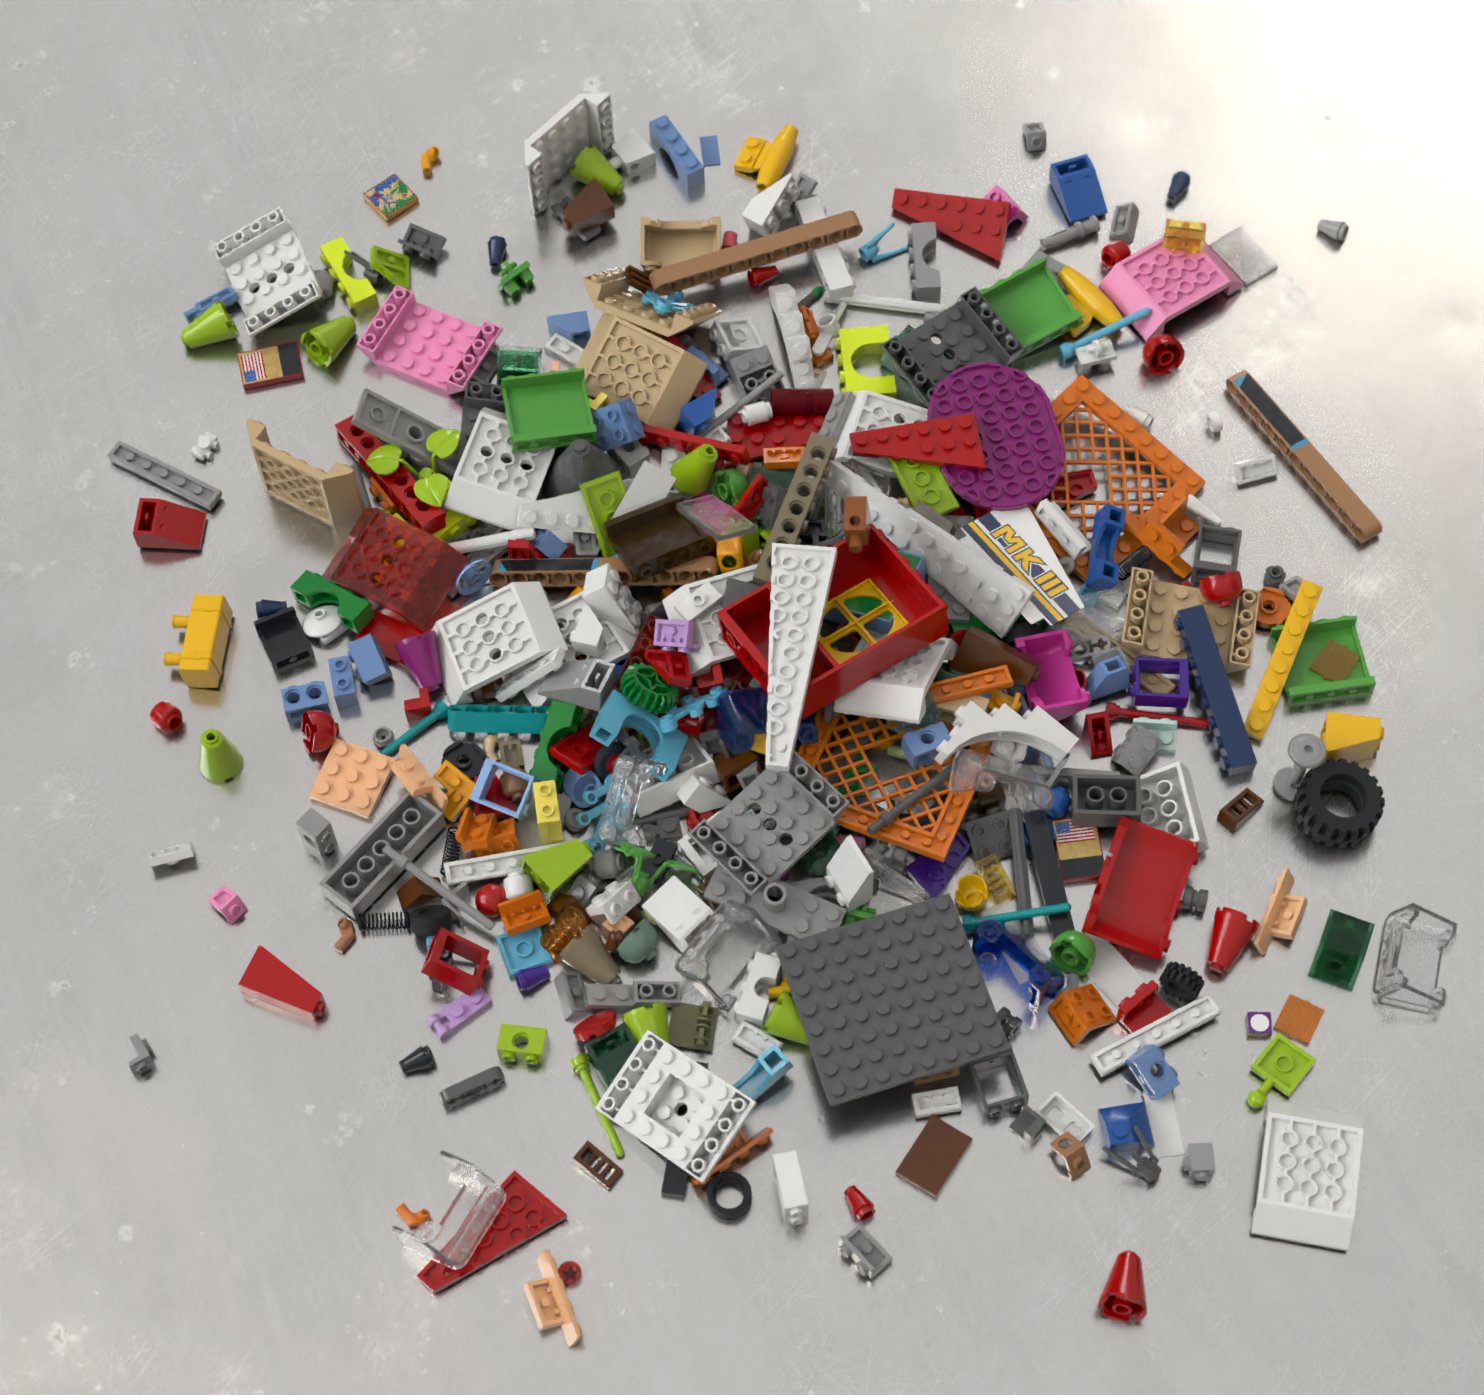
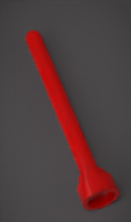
(1115, 711)

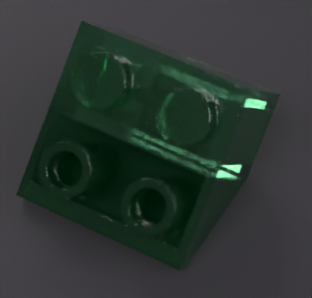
(518, 361)

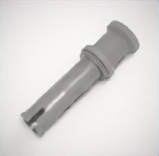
(1078, 230)

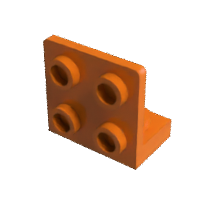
(1179, 523)
(1080, 1012)

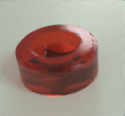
(570, 1273)

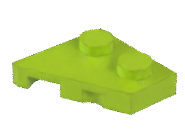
(391, 265)

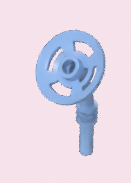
(471, 574)

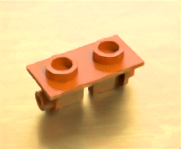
(810, 326)

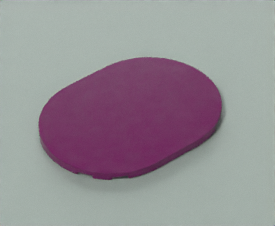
(1015, 432)

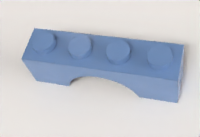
(686, 163)

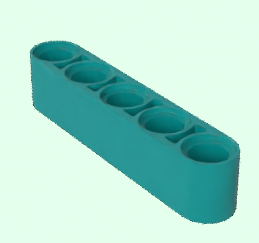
(496, 718)

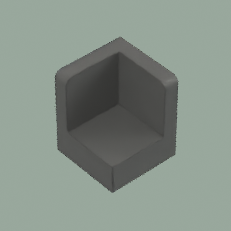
(1028, 1125)

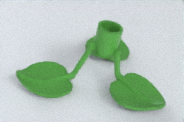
(640, 879)

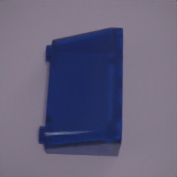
(744, 714)
(998, 937)

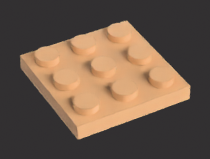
(352, 778)

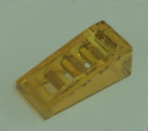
(993, 858)

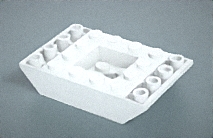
(647, 1102)

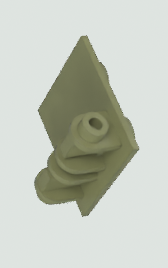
(693, 1026)

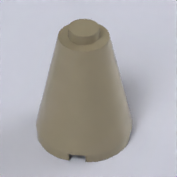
(591, 957)

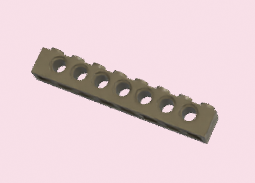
(817, 446)

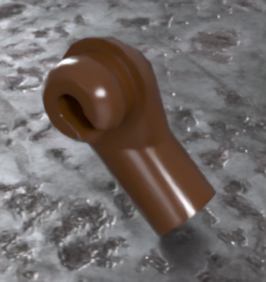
(613, 938)

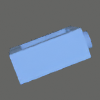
(485, 779)

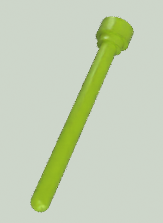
(581, 1065)

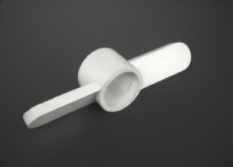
(829, 329)

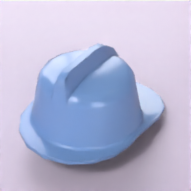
(577, 785)

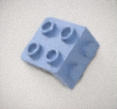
(617, 424)

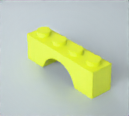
(358, 291)

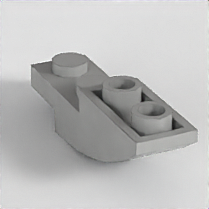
(632, 996)

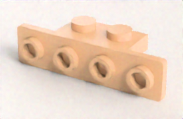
(417, 779)
(1282, 913)
(550, 1301)

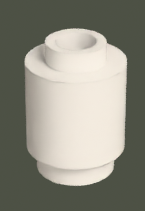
(756, 413)
(1141, 416)

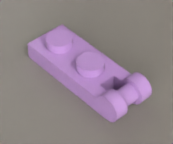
(459, 1012)

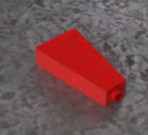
(280, 986)

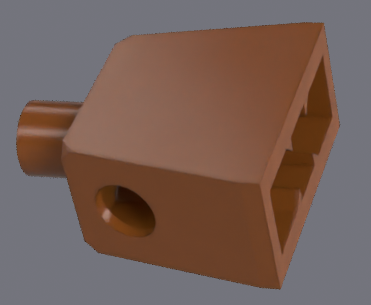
(856, 522)

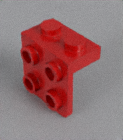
(1142, 1007)

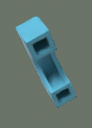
(764, 1073)

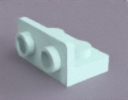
(1162, 728)

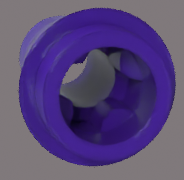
(530, 977)

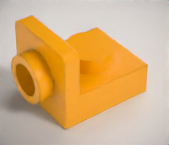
(998, 698)

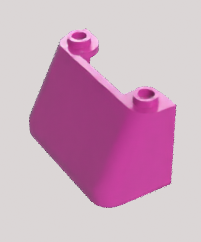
(1057, 687)

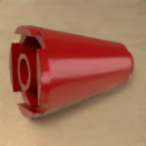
(1229, 938)
(1124, 1289)

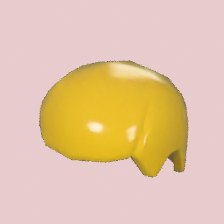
(971, 892)

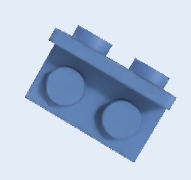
(713, 371)

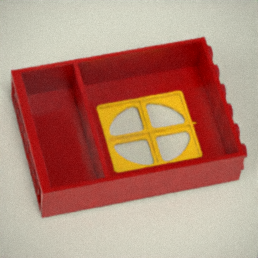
(872, 573)

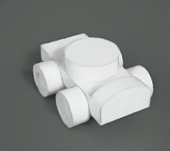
(204, 446)

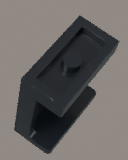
(283, 639)

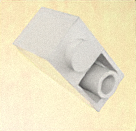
(589, 633)
(702, 795)

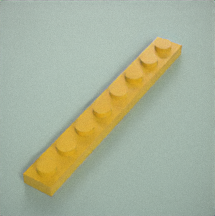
(1282, 659)

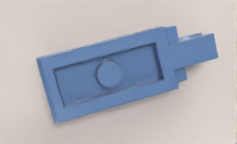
(227, 296)

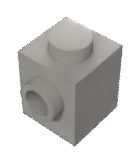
(1199, 1161)

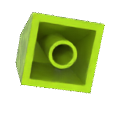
(556, 865)

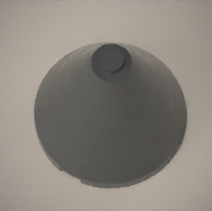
(576, 466)

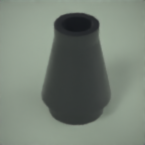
(418, 1059)

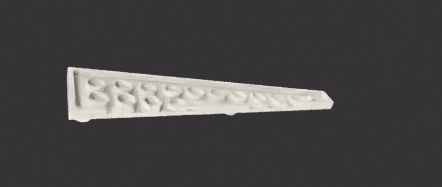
(798, 604)

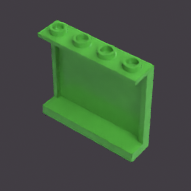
(1033, 306)
(547, 410)
(1307, 686)

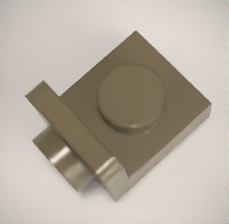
(511, 751)

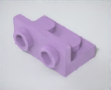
(674, 634)

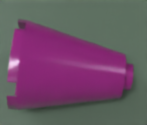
(422, 659)

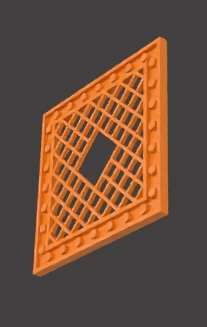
(1142, 442)
(916, 839)

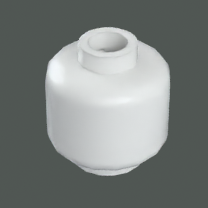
(517, 884)

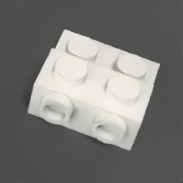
(734, 337)

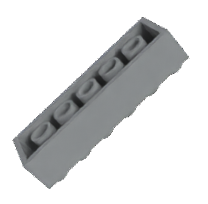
(366, 869)

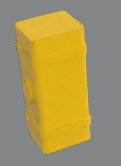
(204, 641)

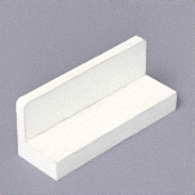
(1062, 529)

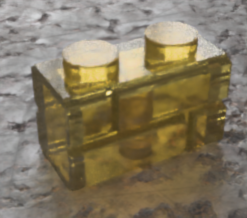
(1184, 235)

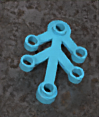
(668, 305)
(690, 705)
(594, 812)

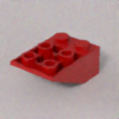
(168, 525)

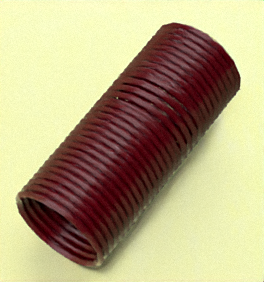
(800, 402)

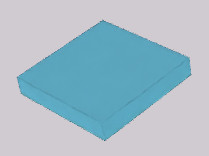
(523, 951)

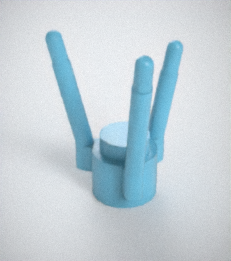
(870, 249)

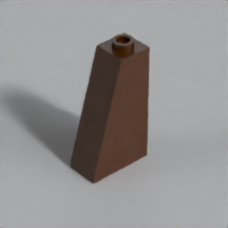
(983, 651)

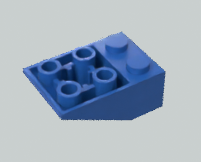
(1077, 188)

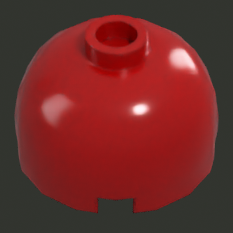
(1162, 354)
(1221, 588)
(319, 730)

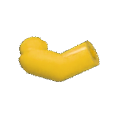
(775, 992)

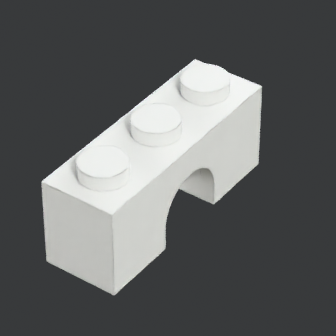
(763, 971)

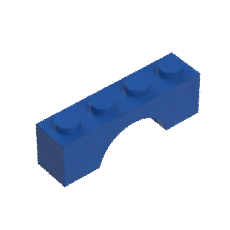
(1107, 528)

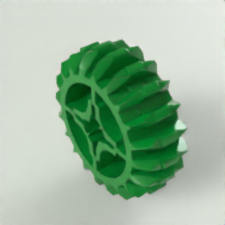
(647, 689)

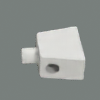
(632, 154)

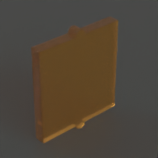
(1334, 662)
(1299, 1019)

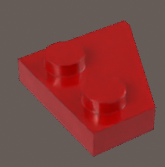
(523, 550)
(670, 666)
(496, 796)

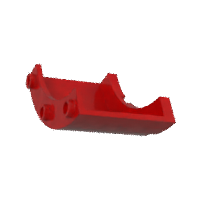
(1140, 887)

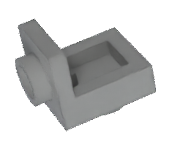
(806, 186)
(585, 888)
(144, 1059)

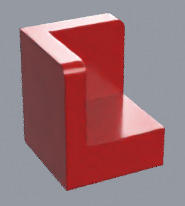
(710, 680)
(418, 707)

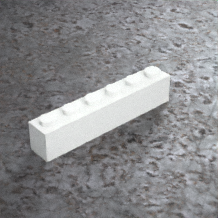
(828, 259)

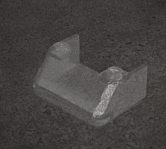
(465, 1221)

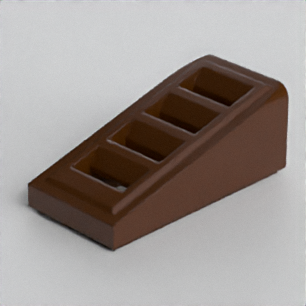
(1233, 821)
(595, 1152)

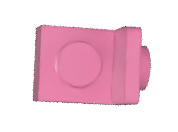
(228, 904)

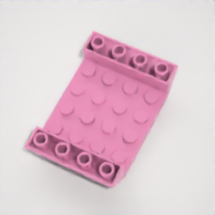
(1166, 284)
(426, 343)

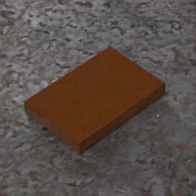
(934, 1156)

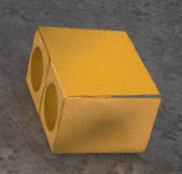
(731, 547)

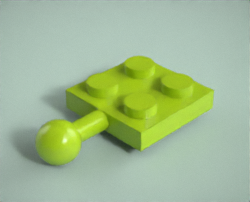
(1281, 1066)

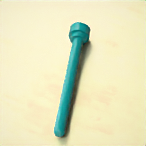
(438, 712)
(971, 922)

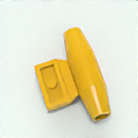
(766, 157)
(1088, 300)

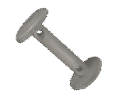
(1306, 752)

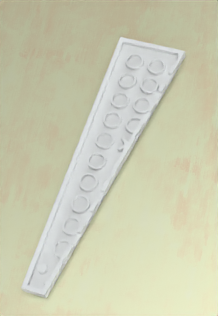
(967, 576)

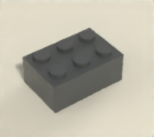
(1103, 799)

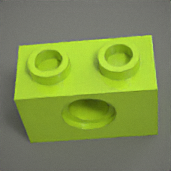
(512, 1035)

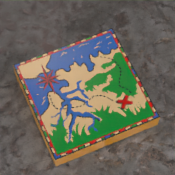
(390, 197)

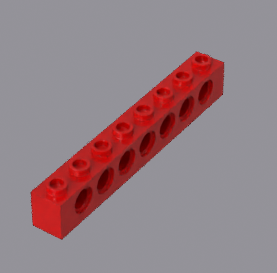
(398, 485)

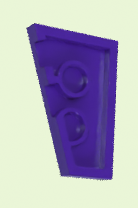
(934, 874)

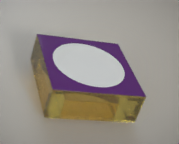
(1259, 1024)

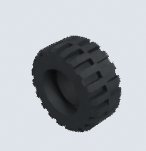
(1350, 780)

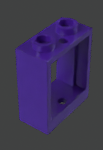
(1160, 666)

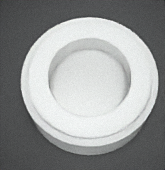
(1214, 421)

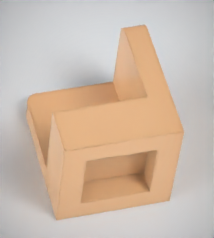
(624, 924)

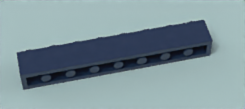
(1215, 690)

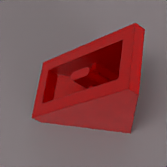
(1098, 733)

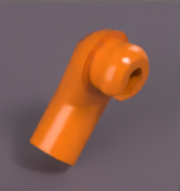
(412, 1218)

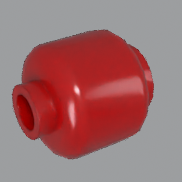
(1114, 253)
(166, 717)

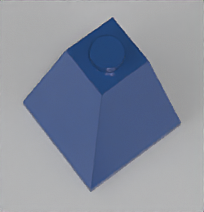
(698, 414)
(1118, 1127)

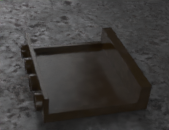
(656, 538)

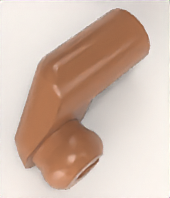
(347, 934)

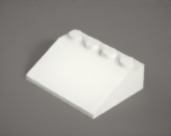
(663, 794)
(1171, 803)

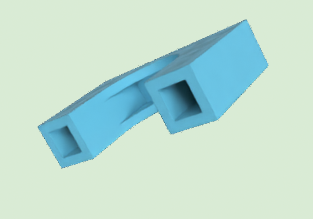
(619, 713)

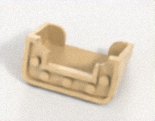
(677, 241)

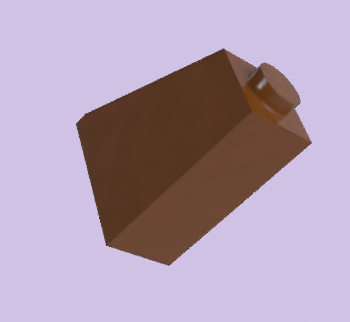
(588, 209)

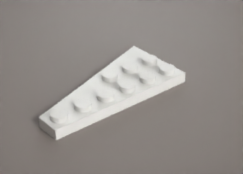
(561, 513)

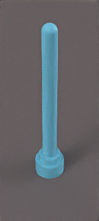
(1068, 349)

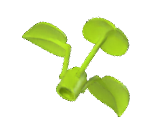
(432, 485)

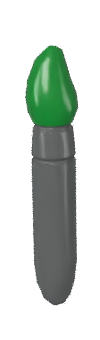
(816, 292)

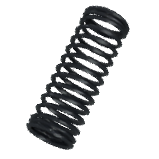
(1140, 558)
(452, 849)
(362, 921)

